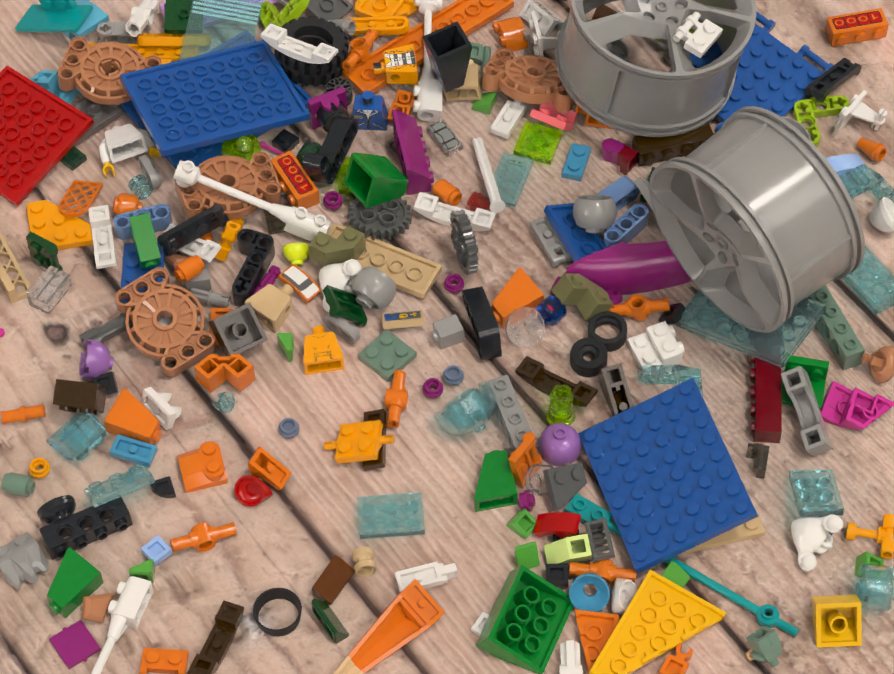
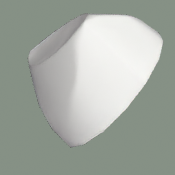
(622, 595)

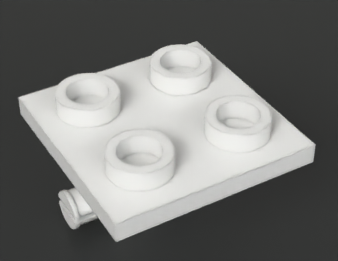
(541, 43)
(861, 111)

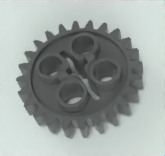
(380, 220)
(464, 241)

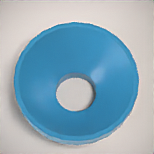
(589, 602)

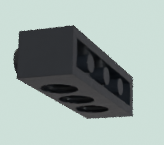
(90, 517)

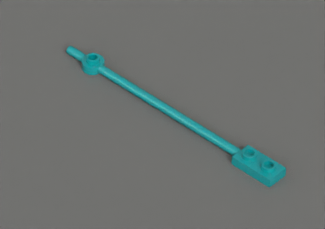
(590, 511)

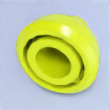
(296, 253)

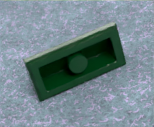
(329, 620)

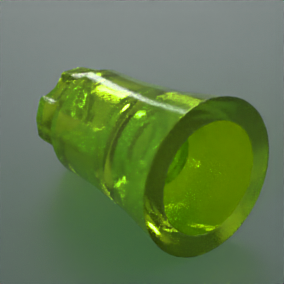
(561, 406)

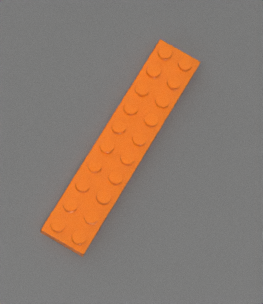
(468, 13)

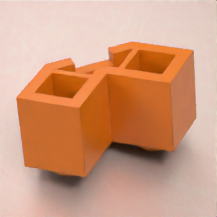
(216, 369)

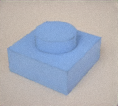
(156, 550)

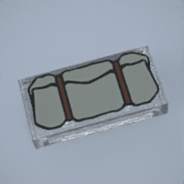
(444, 137)

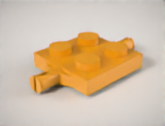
(359, 442)

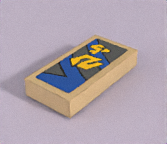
(402, 319)

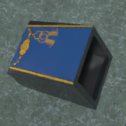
(449, 55)

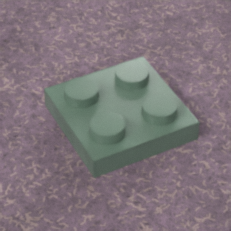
(387, 355)

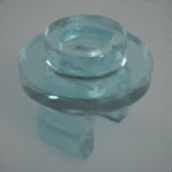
(225, 402)

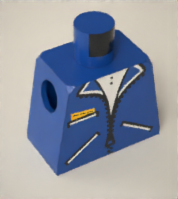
(370, 111)

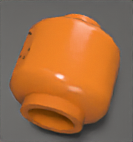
(126, 203)

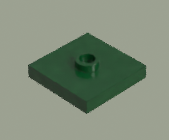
(177, 16)

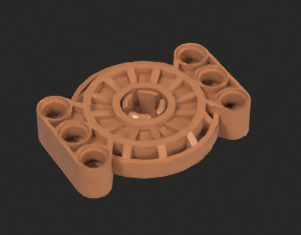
(87, 69)
(526, 79)
(251, 177)
(169, 341)

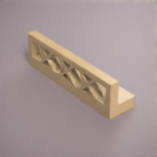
(10, 284)

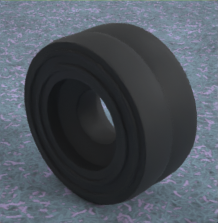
(588, 346)

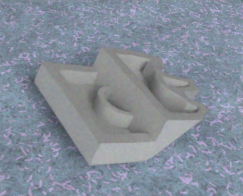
(22, 560)

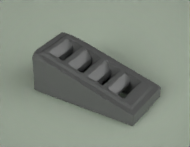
(598, 526)

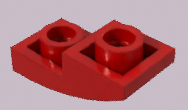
(558, 523)

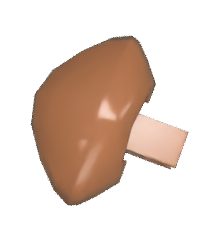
(881, 363)

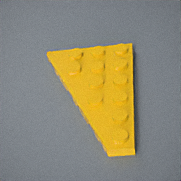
(654, 624)

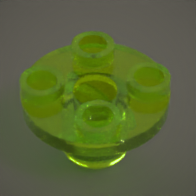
(241, 147)

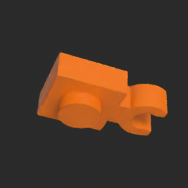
(676, 664)

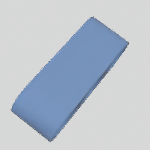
(622, 192)
(159, 215)
(627, 225)

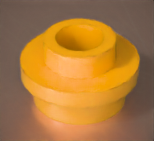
(36, 464)

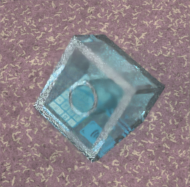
(78, 436)

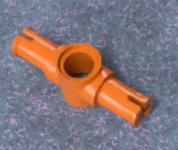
(360, 50)
(640, 308)
(396, 399)
(203, 537)
(604, 569)

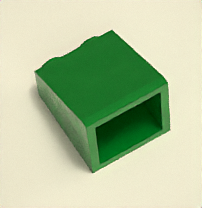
(374, 179)

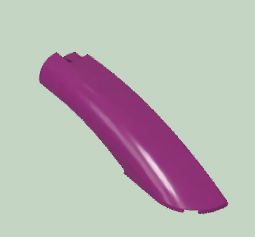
(631, 268)

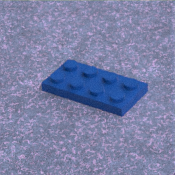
(572, 236)
(131, 267)

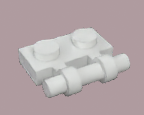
(703, 37)

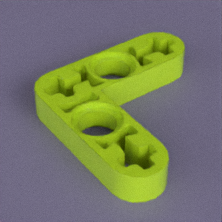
(292, 10)
(813, 112)

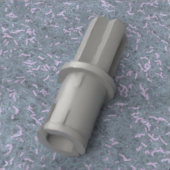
(211, 297)

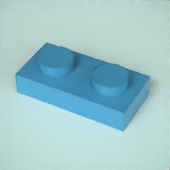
(576, 162)
(133, 450)

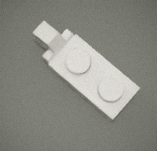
(508, 118)
(427, 575)

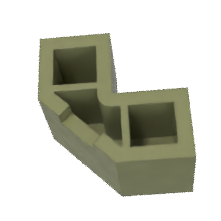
(328, 250)
(583, 293)

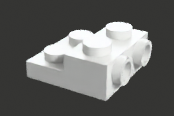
(656, 346)

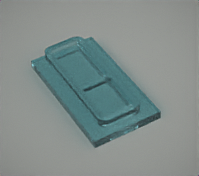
(511, 177)

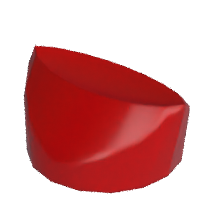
(251, 490)

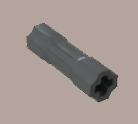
(107, 330)

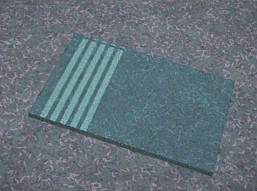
(220, 26)

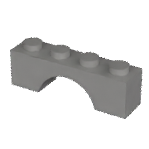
(812, 424)

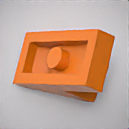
(267, 467)

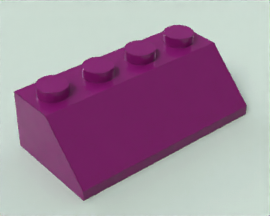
(412, 153)

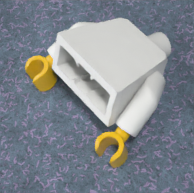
(123, 143)

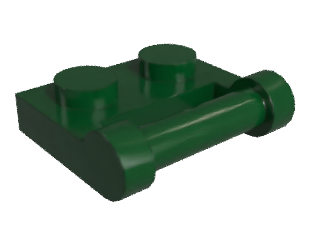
(43, 251)
(344, 305)

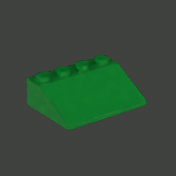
(526, 621)

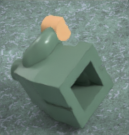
(765, 646)

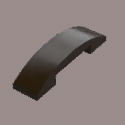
(544, 380)
(219, 639)

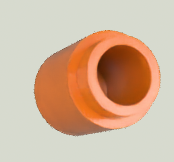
(447, 192)
(188, 268)

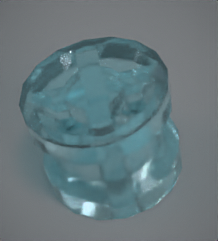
(140, 186)

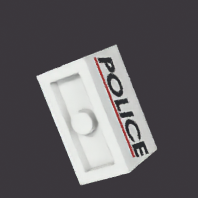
(546, 18)

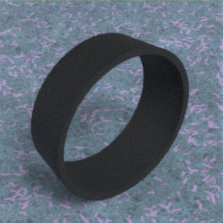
(277, 593)

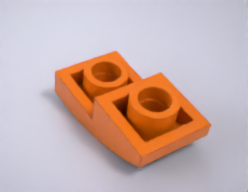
(403, 103)

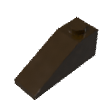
(615, 388)

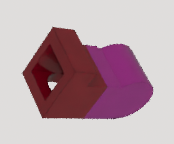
(619, 154)

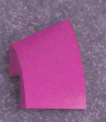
(852, 407)

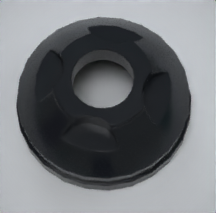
(57, 509)

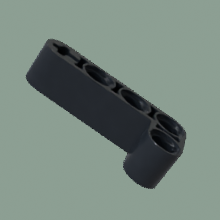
(327, 163)
(260, 253)
(483, 323)

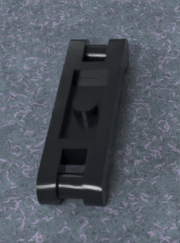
(832, 79)
(192, 229)

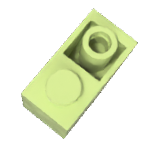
(568, 550)

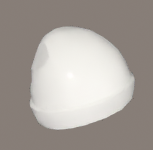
(883, 215)

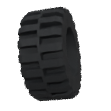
(314, 32)

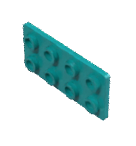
(54, 17)

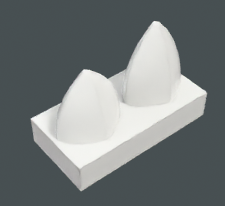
(158, 406)

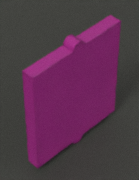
(74, 644)

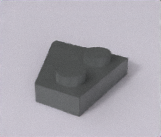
(564, 483)

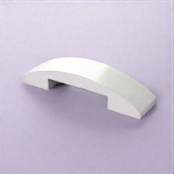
(297, 49)
(440, 212)
(102, 237)
(204, 249)

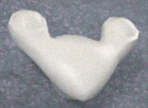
(339, 276)
(812, 536)

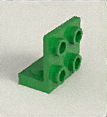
(817, 373)

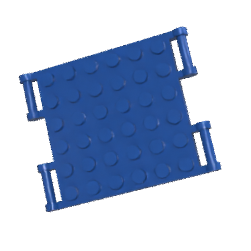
(767, 73)

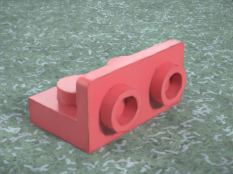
(551, 116)

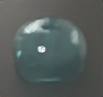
(468, 411)

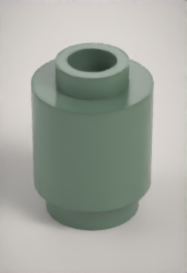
(18, 484)

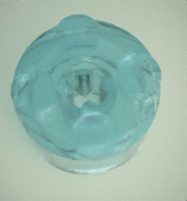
(875, 587)

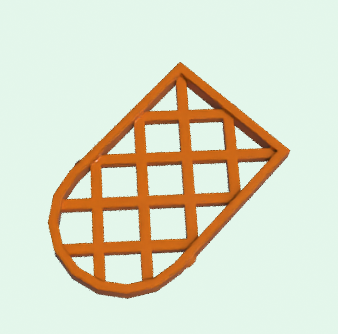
(70, 213)

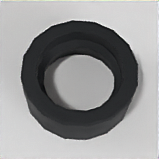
(613, 319)

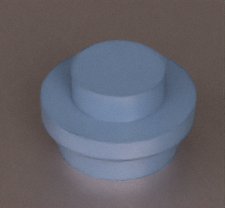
(453, 375)
(288, 428)

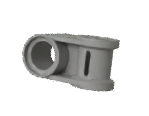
(115, 32)

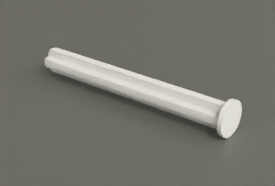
(497, 204)

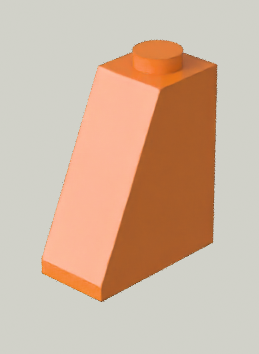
(517, 293)
(132, 420)

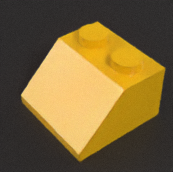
(837, 620)

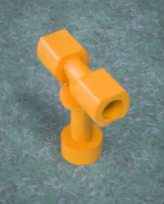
(229, 237)
(883, 535)

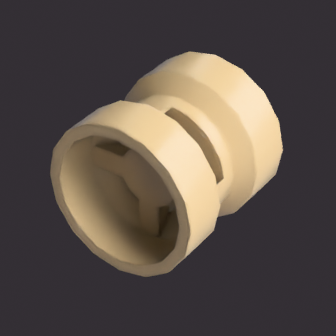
(364, 561)

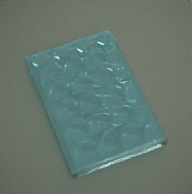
(773, 347)

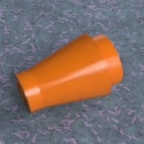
(874, 150)

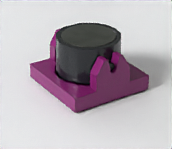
(327, 108)

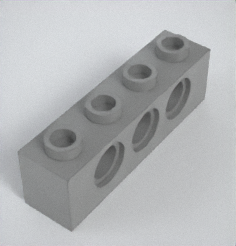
(509, 411)

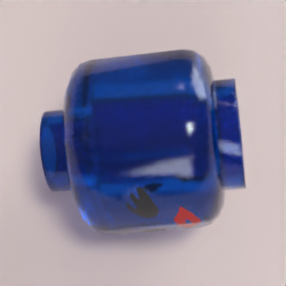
(551, 310)

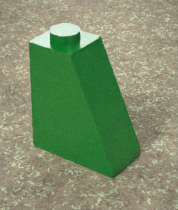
(144, 241)
(496, 483)
(72, 582)

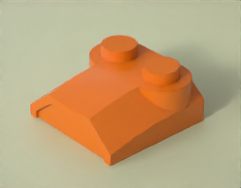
(202, 467)

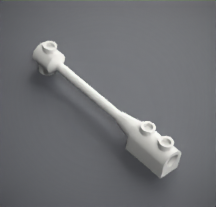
(428, 89)
(297, 220)
(125, 613)

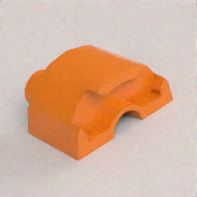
(511, 33)

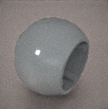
(594, 212)
(373, 288)

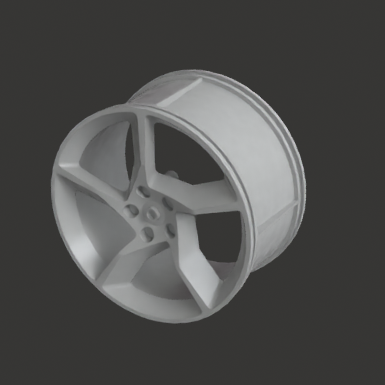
(646, 99)
(757, 218)

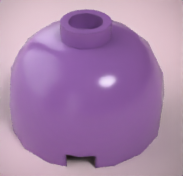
(94, 360)
(559, 444)

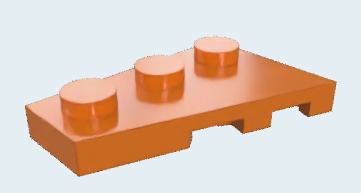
(594, 632)

